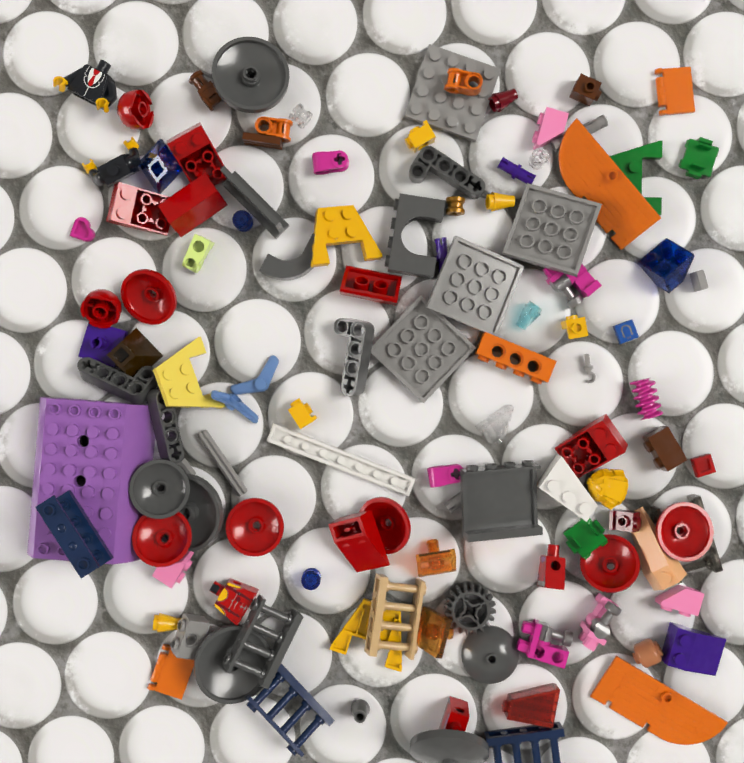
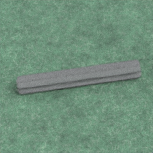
(222, 463)

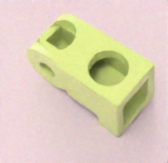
(197, 253)

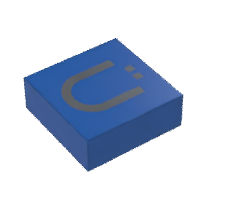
(625, 331)

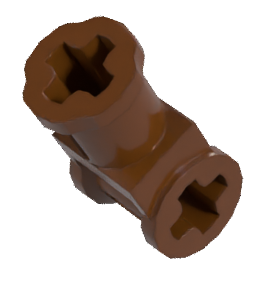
(206, 90)

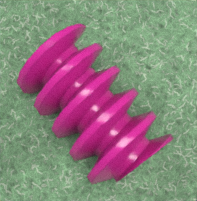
(646, 398)

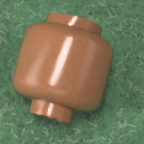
(647, 653)

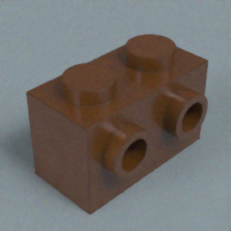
(664, 448)

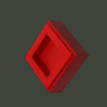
(703, 465)

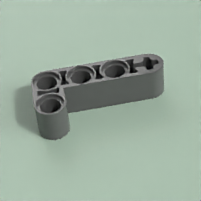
(448, 176)
(94, 371)
(355, 386)
(171, 447)

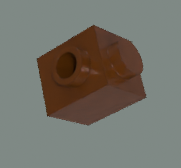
(586, 90)

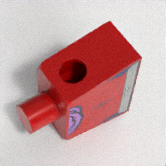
(552, 577)
(452, 718)

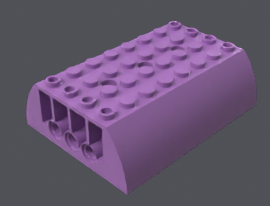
(118, 445)

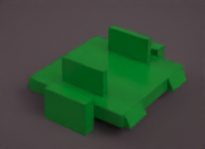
(699, 158)
(585, 537)

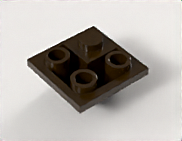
(134, 353)

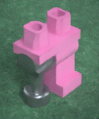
(596, 623)

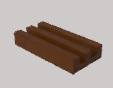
(262, 140)

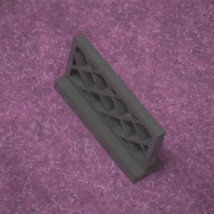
(254, 203)

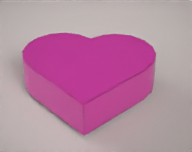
(82, 231)

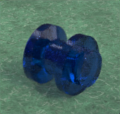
(242, 220)
(311, 579)

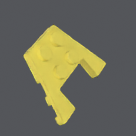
(179, 382)

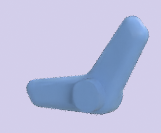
(259, 384)
(234, 402)

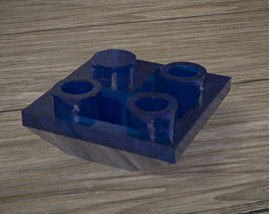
(160, 166)
(667, 264)

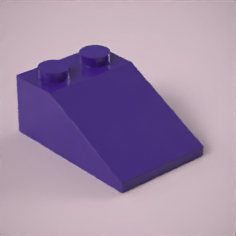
(692, 649)

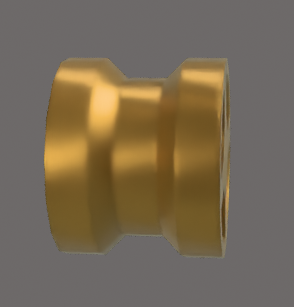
(455, 206)

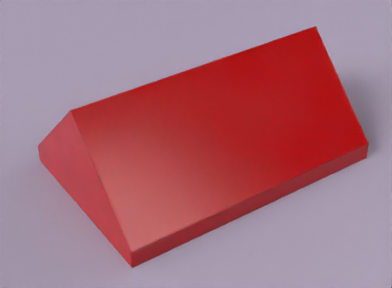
(192, 205)
(370, 285)

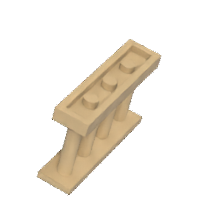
(377, 624)

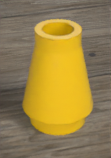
(499, 201)
(164, 623)

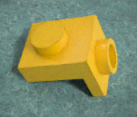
(575, 327)

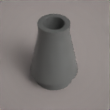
(360, 710)

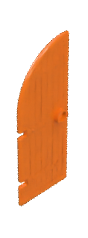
(593, 174)
(652, 702)

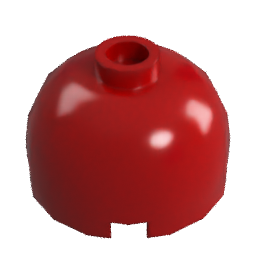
(135, 110)
(101, 308)

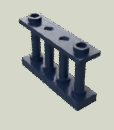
(74, 533)
(308, 703)
(530, 733)

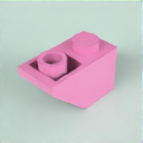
(552, 126)
(174, 573)
(681, 598)

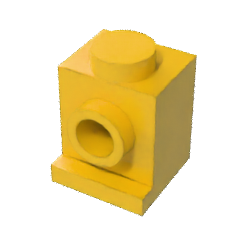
(420, 137)
(301, 413)

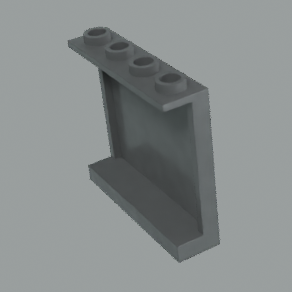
(499, 501)

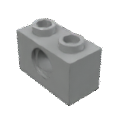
(189, 624)

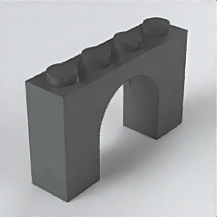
(410, 209)

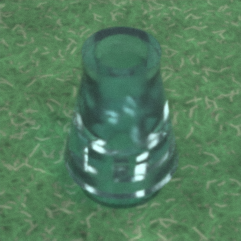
(528, 315)

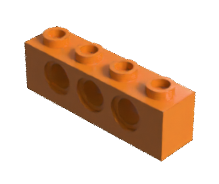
(544, 365)

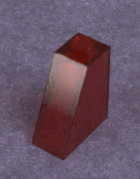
(533, 705)

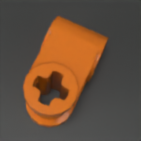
(462, 81)
(275, 127)

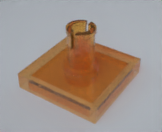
(435, 560)
(434, 632)

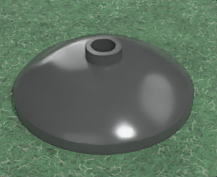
(149, 499)
(491, 642)

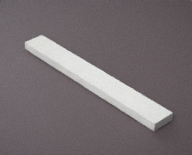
(341, 459)

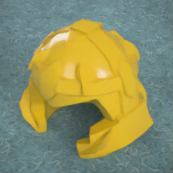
(608, 487)

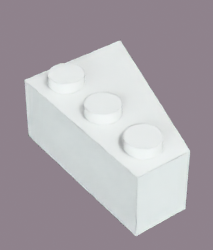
(564, 487)

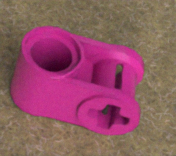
(328, 162)
(442, 476)

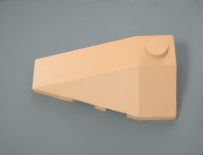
(656, 566)

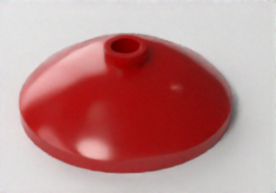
(142, 302)
(695, 531)
(393, 535)
(245, 536)
(148, 539)
(616, 552)

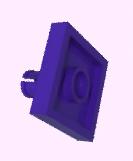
(100, 342)

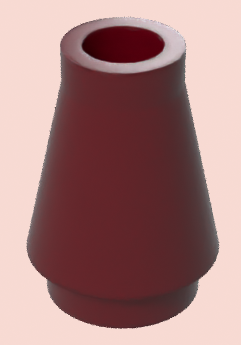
(501, 100)

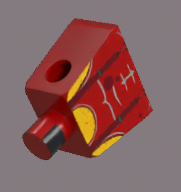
(233, 598)

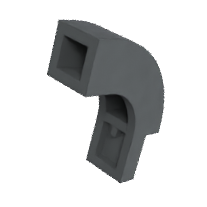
(290, 269)

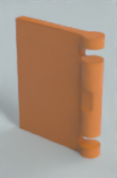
(675, 90)
(171, 674)

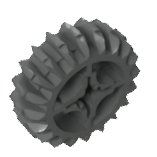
(476, 604)

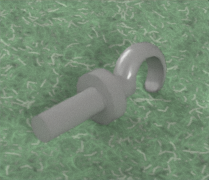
(588, 368)

